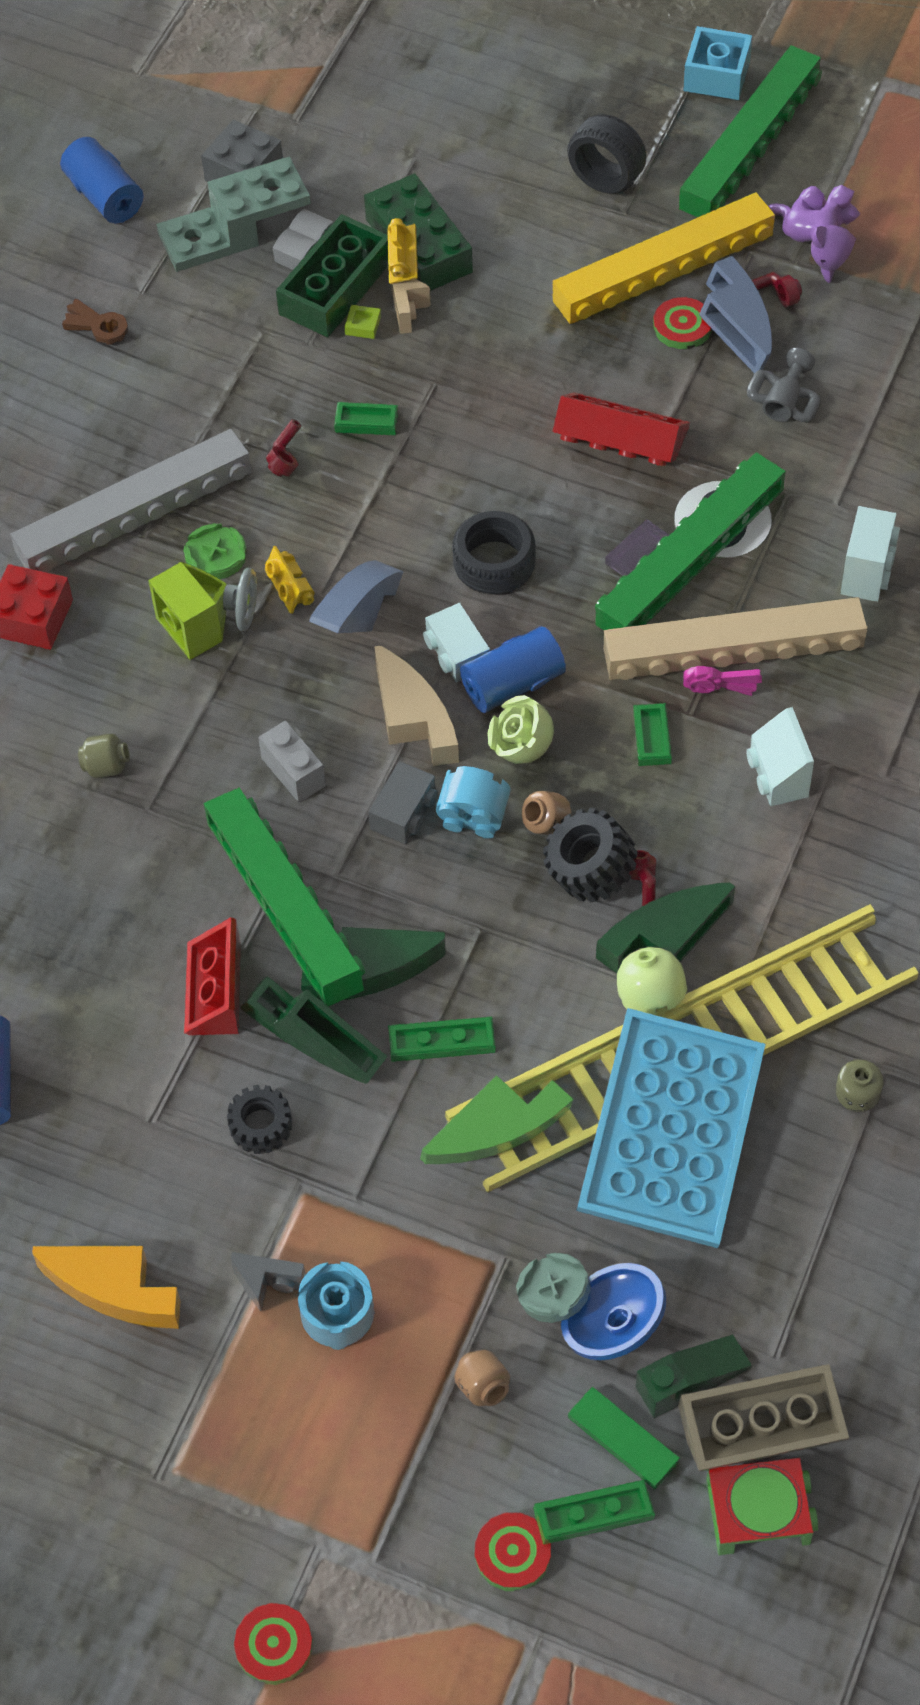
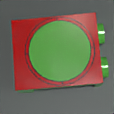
(760, 1503)

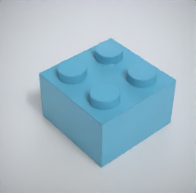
(717, 63)

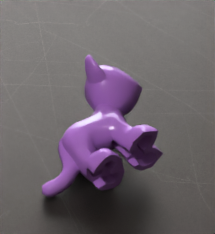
(820, 222)

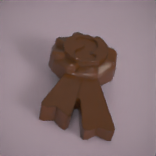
(105, 327)

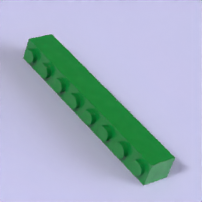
(750, 132)
(692, 545)
(284, 897)

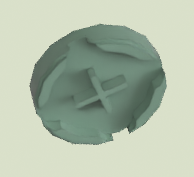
(553, 1287)

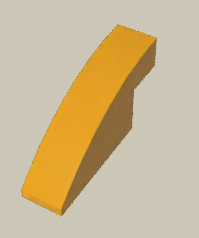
(110, 1282)

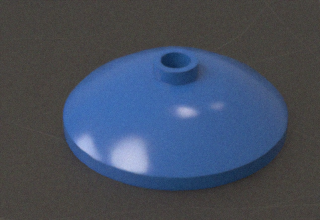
(619, 1313)

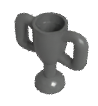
(784, 395)

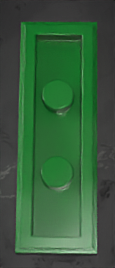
(441, 1039)
(623, 1438)
(593, 1512)

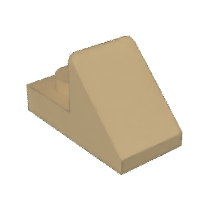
(407, 298)

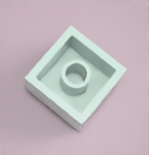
(870, 554)

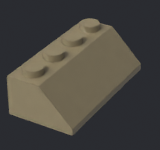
(762, 1417)

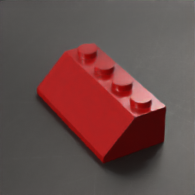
(619, 427)

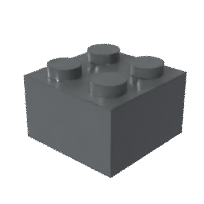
(239, 149)

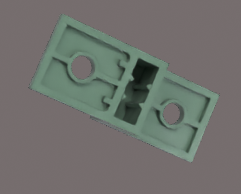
(235, 207)

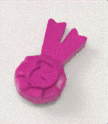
(707, 679)

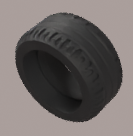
(618, 139)
(494, 527)

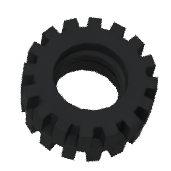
(259, 1100)

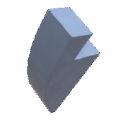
(738, 313)
(357, 598)

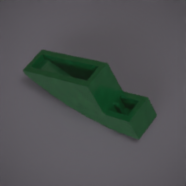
(666, 923)
(389, 956)
(314, 1030)

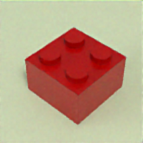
(33, 606)

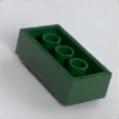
(441, 247)
(333, 275)

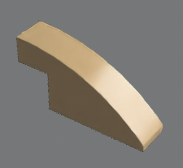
(414, 708)

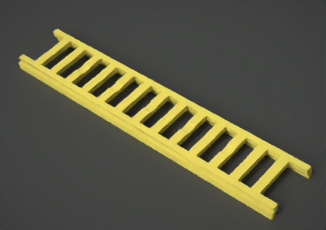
(695, 1004)

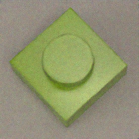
(362, 321)

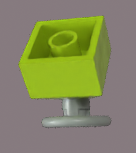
(195, 603)

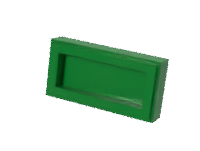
(366, 418)
(652, 734)

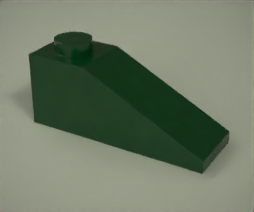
(690, 1372)

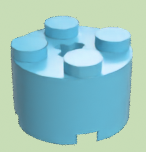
(472, 801)
(341, 1323)

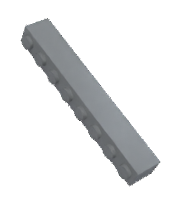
(132, 502)

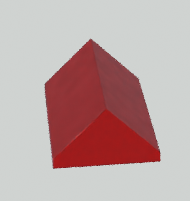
(213, 981)

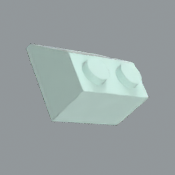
(781, 759)

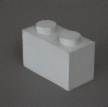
(292, 761)

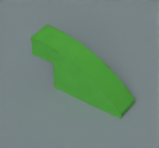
(496, 1123)

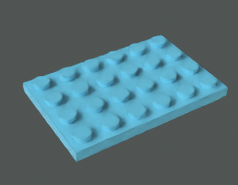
(671, 1128)

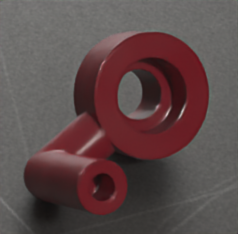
(786, 287)
(279, 459)
(645, 872)

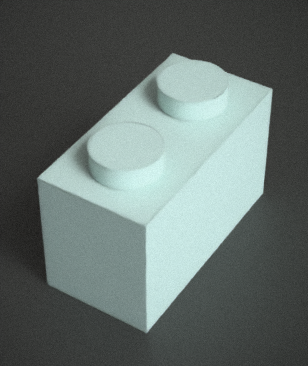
(454, 639)

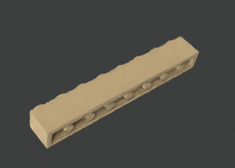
(734, 638)

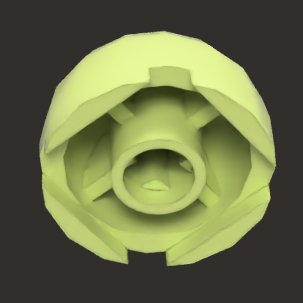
(521, 730)
(651, 980)

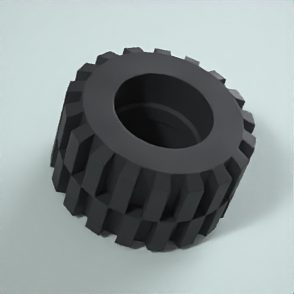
(604, 870)

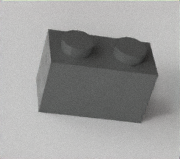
(403, 802)

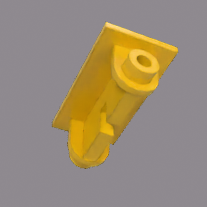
(402, 251)
(282, 571)

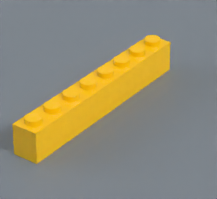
(663, 258)

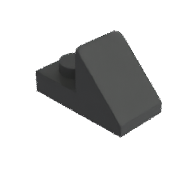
(260, 1272)

